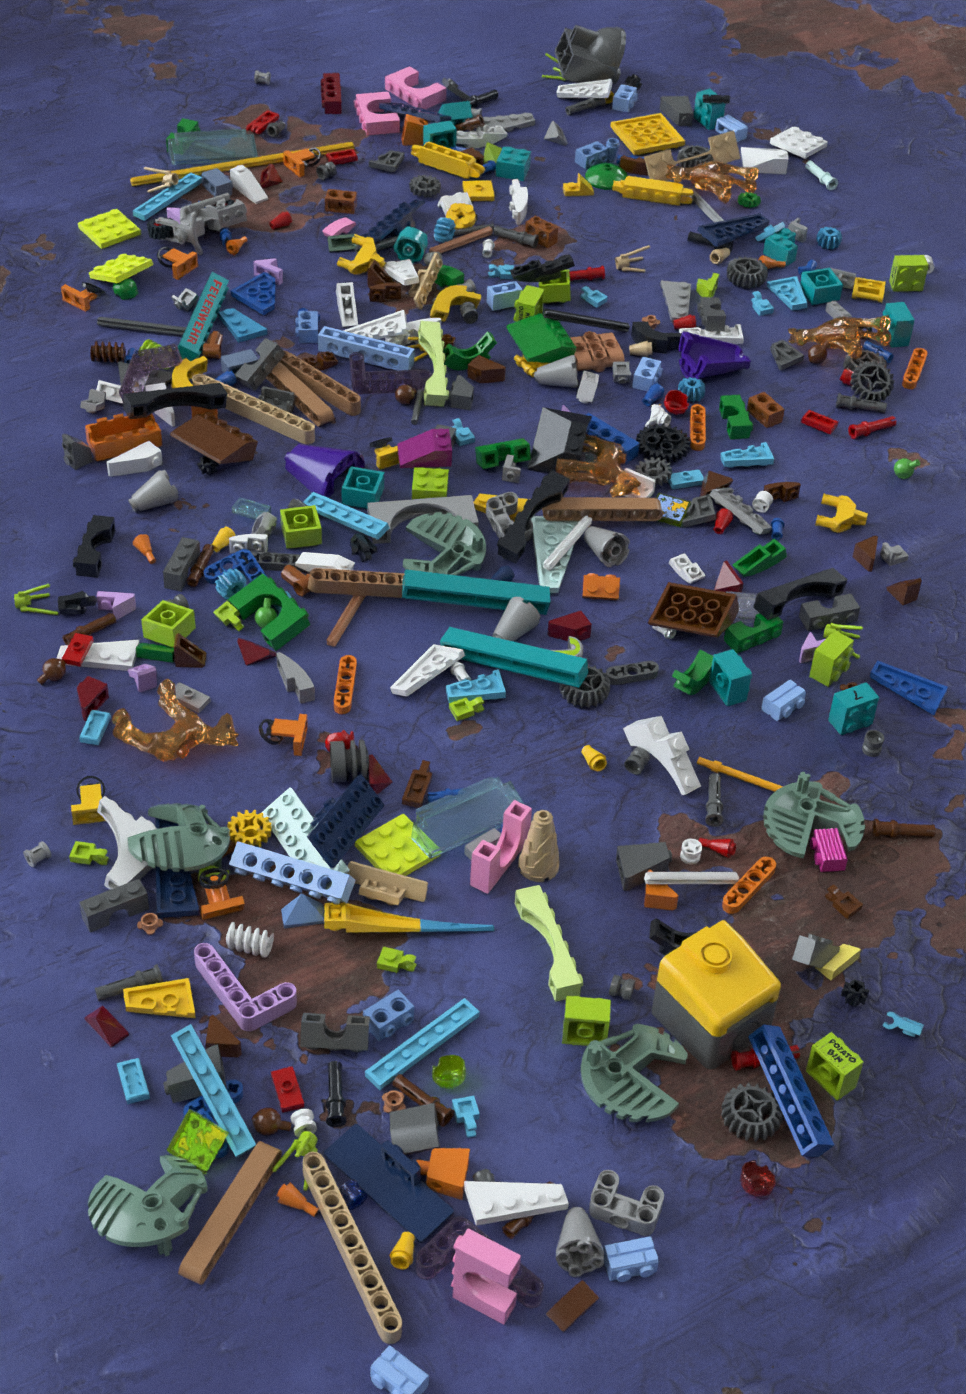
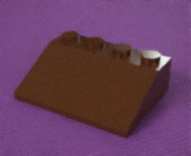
(216, 439)
(695, 610)

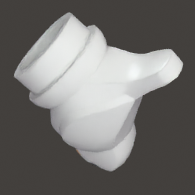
(658, 416)

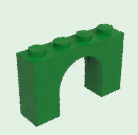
(286, 625)

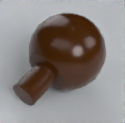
(818, 353)
(405, 394)
(53, 670)
(268, 1121)

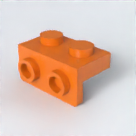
(601, 587)

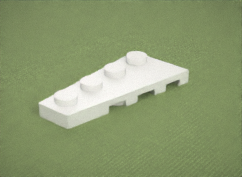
(402, 271)
(730, 335)
(506, 1200)

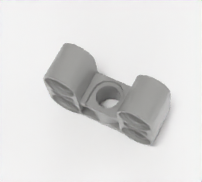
(498, 512)
(622, 1210)

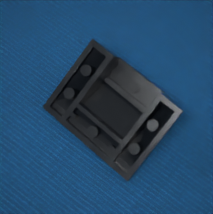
(558, 436)

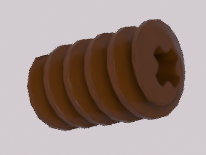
(107, 352)

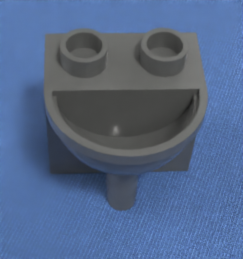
(591, 54)

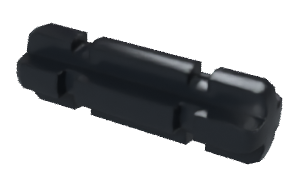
(716, 99)

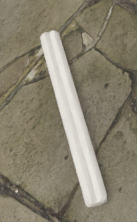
(567, 543)
(691, 878)

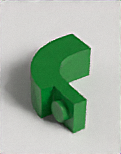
(460, 358)
(696, 675)

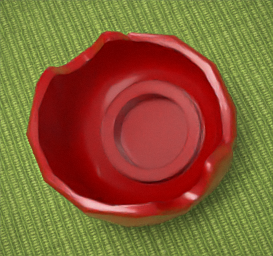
(676, 402)
(340, 736)

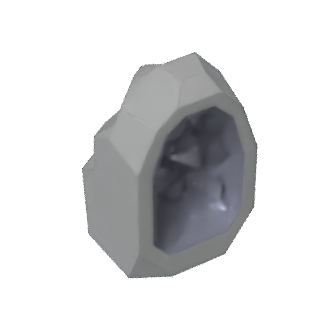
(264, 524)

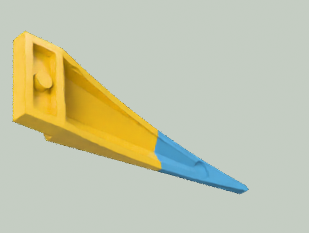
(364, 920)

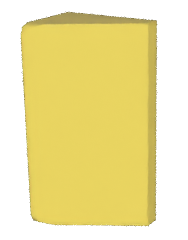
(841, 961)

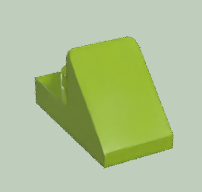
(708, 287)

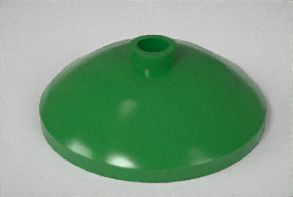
(604, 174)

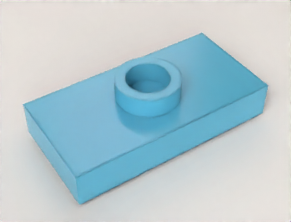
(769, 231)
(686, 479)
(95, 727)
(133, 1081)

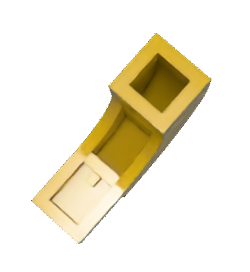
(452, 296)
(186, 370)

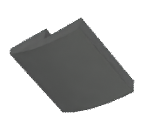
(415, 1129)

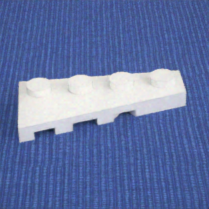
(590, 89)
(383, 327)
(108, 655)
(427, 667)

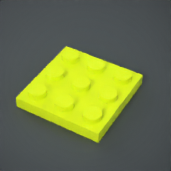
(109, 228)
(120, 268)
(392, 847)

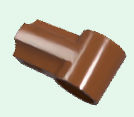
(212, 348)
(296, 579)

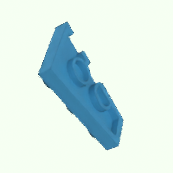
(240, 325)

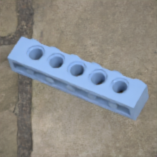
(374, 351)
(245, 854)

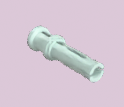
(824, 177)

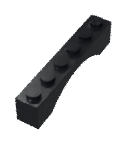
(145, 403)
(551, 491)
(824, 584)

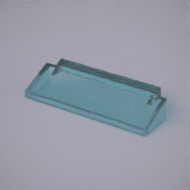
(211, 146)
(463, 816)

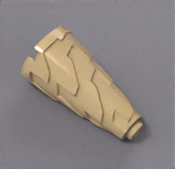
(540, 849)

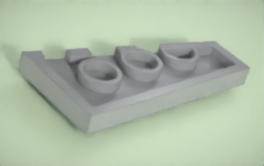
(511, 121)
(677, 298)
(734, 503)

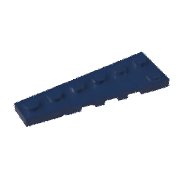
(415, 111)
(729, 230)
(174, 889)

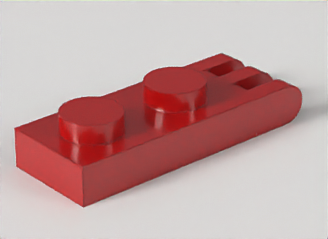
(262, 122)

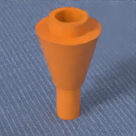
(234, 246)
(771, 263)
(143, 544)
(291, 1197)

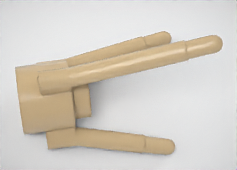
(168, 179)
(624, 261)

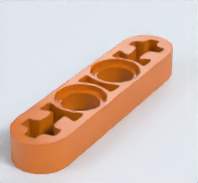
(915, 368)
(697, 427)
(345, 684)
(752, 886)

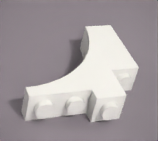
(667, 748)
(126, 867)

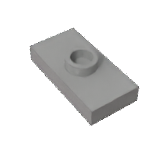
(191, 698)

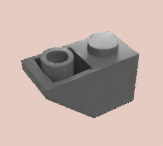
(461, 394)
(76, 452)
(814, 950)

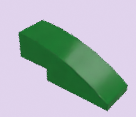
(449, 276)
(761, 558)

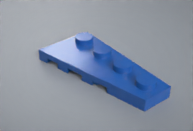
(912, 687)

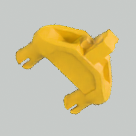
(363, 258)
(845, 515)

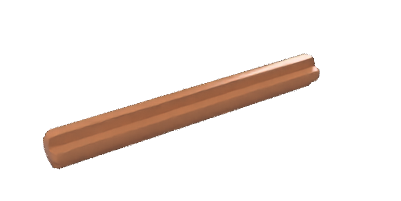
(463, 240)
(344, 620)

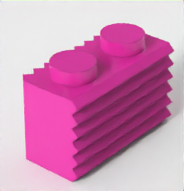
(828, 850)

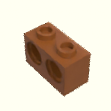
(340, 201)
(545, 230)
(765, 409)

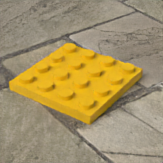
(647, 134)

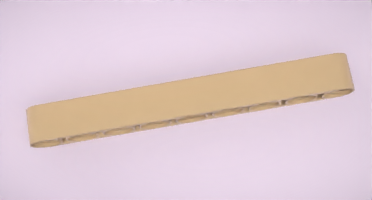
(263, 412)
(352, 1255)

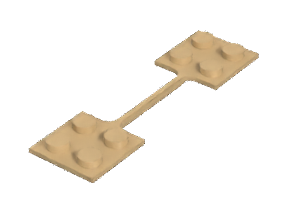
(722, 148)

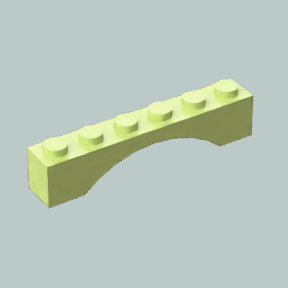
(435, 387)
(534, 909)

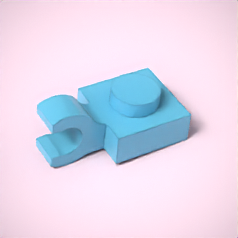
(501, 271)
(593, 297)
(761, 306)
(463, 435)
(909, 1026)
(466, 1111)

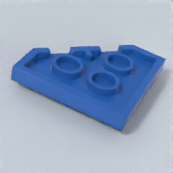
(257, 293)

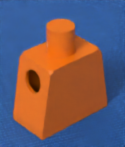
(413, 130)
(446, 1170)

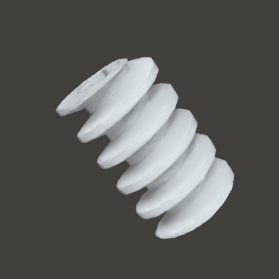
(249, 941)

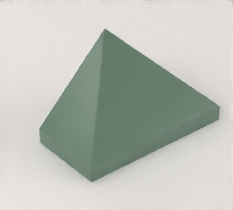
(341, 243)

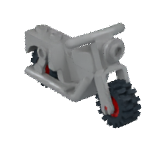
(214, 212)

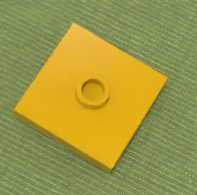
(479, 190)

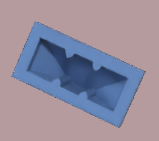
(302, 912)

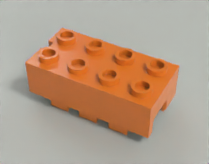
(120, 435)

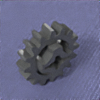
(425, 186)
(654, 470)

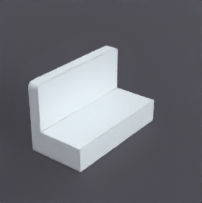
(111, 390)

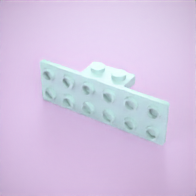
(291, 826)

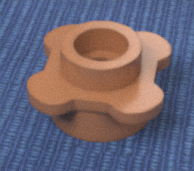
(651, 319)
(152, 919)
(393, 1096)

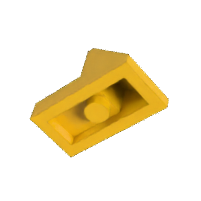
(581, 188)

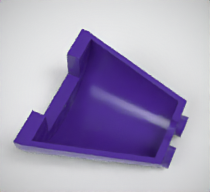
(709, 357)
(319, 466)

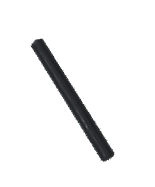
(586, 320)

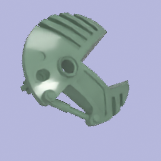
(456, 540)
(798, 808)
(183, 846)
(627, 1089)
(151, 1217)

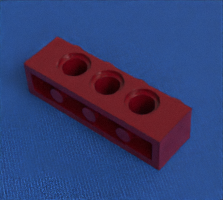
(331, 93)

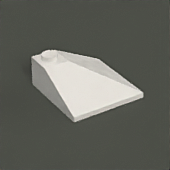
(765, 159)

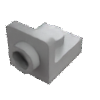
(510, 471)
(893, 555)

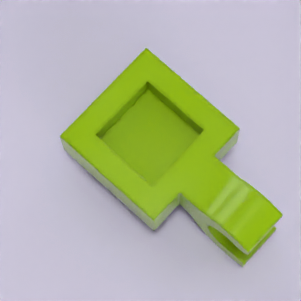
(229, 614)
(463, 708)
(86, 852)
(393, 959)

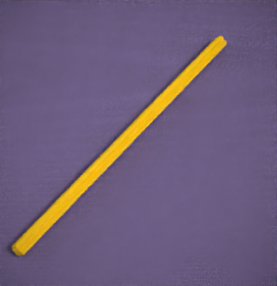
(226, 166)

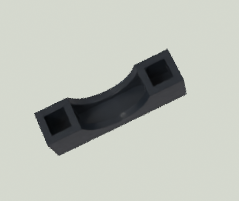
(99, 531)

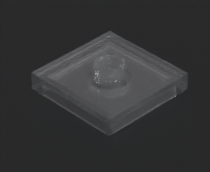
(746, 611)

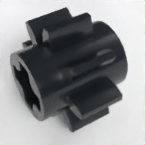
(634, 81)
(207, 465)
(854, 993)

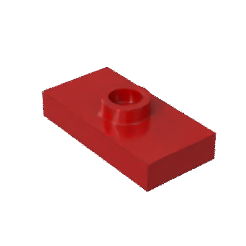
(342, 157)
(819, 422)
(77, 649)
(287, 1089)

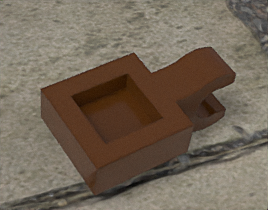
(843, 903)

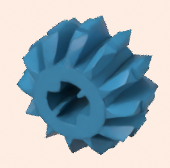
(444, 230)
(829, 238)
(692, 388)
(230, 583)

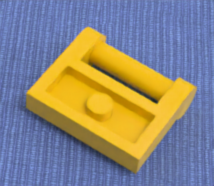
(868, 289)

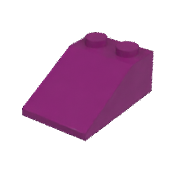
(426, 450)

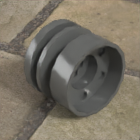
(348, 760)

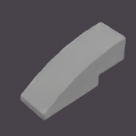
(295, 678)

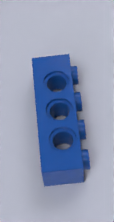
(609, 433)

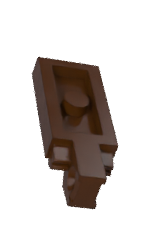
(418, 786)

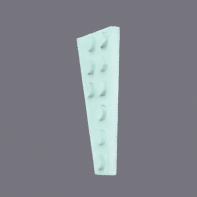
(546, 538)

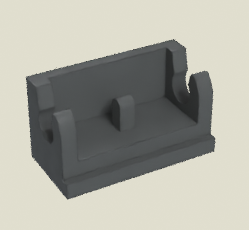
(282, 399)

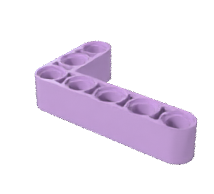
(246, 1011)

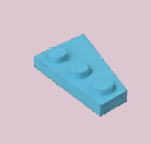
(789, 292)
(751, 456)
(484, 686)

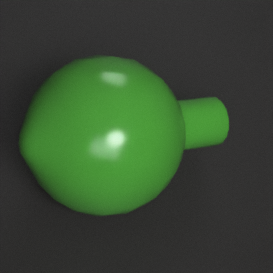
(905, 468)
(265, 614)

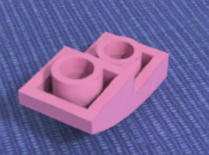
(336, 228)

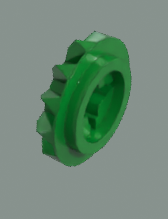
(749, 200)

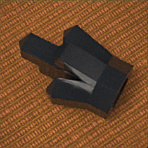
(362, 546)
(75, 603)

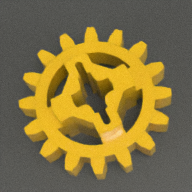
(249, 828)

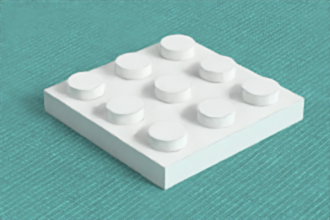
(798, 142)

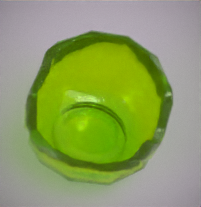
(449, 1071)

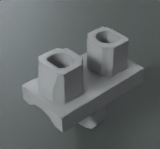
(845, 277)

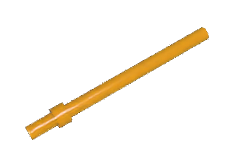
(717, 767)

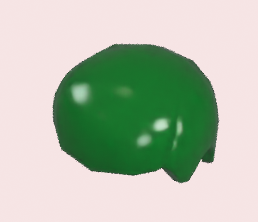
(125, 289)

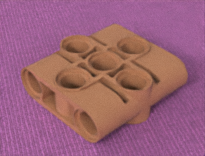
(596, 351)

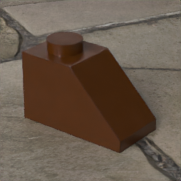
(485, 370)

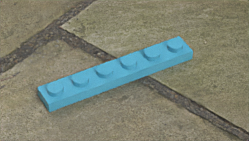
(167, 196)
(347, 516)
(421, 1044)
(213, 1090)

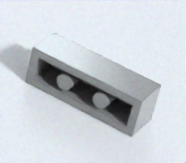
(836, 310)
(491, 836)

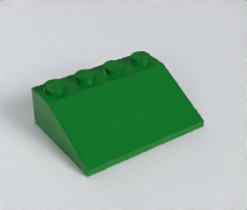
(541, 339)

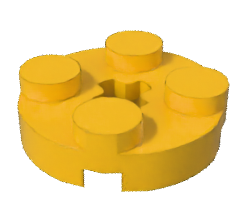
(462, 209)

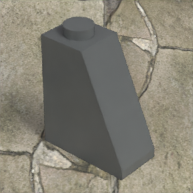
(677, 109)
(637, 859)
(181, 1083)

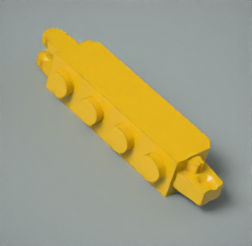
(447, 160)
(653, 190)

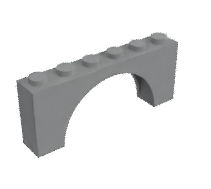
(398, 511)

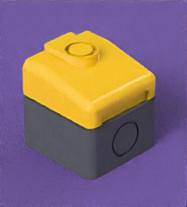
(714, 994)

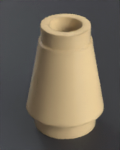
(719, 255)
(641, 349)

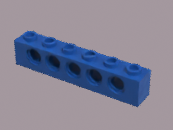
(791, 1091)

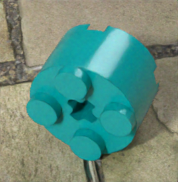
(411, 244)

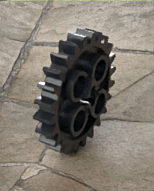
(663, 443)

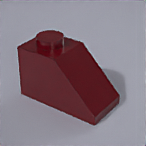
(571, 625)
(91, 695)

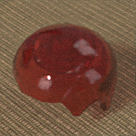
(756, 1179)

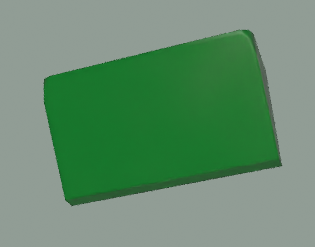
(155, 652)

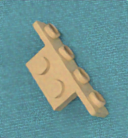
(426, 279)
(386, 885)

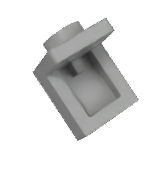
(800, 230)
(185, 300)
(621, 372)
(95, 402)

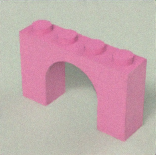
(401, 83)
(375, 124)
(492, 861)
(476, 1271)

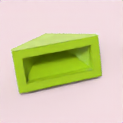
(491, 152)

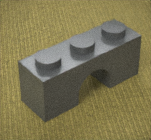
(711, 314)
(254, 374)
(176, 570)
(843, 611)
(99, 908)
(317, 1035)

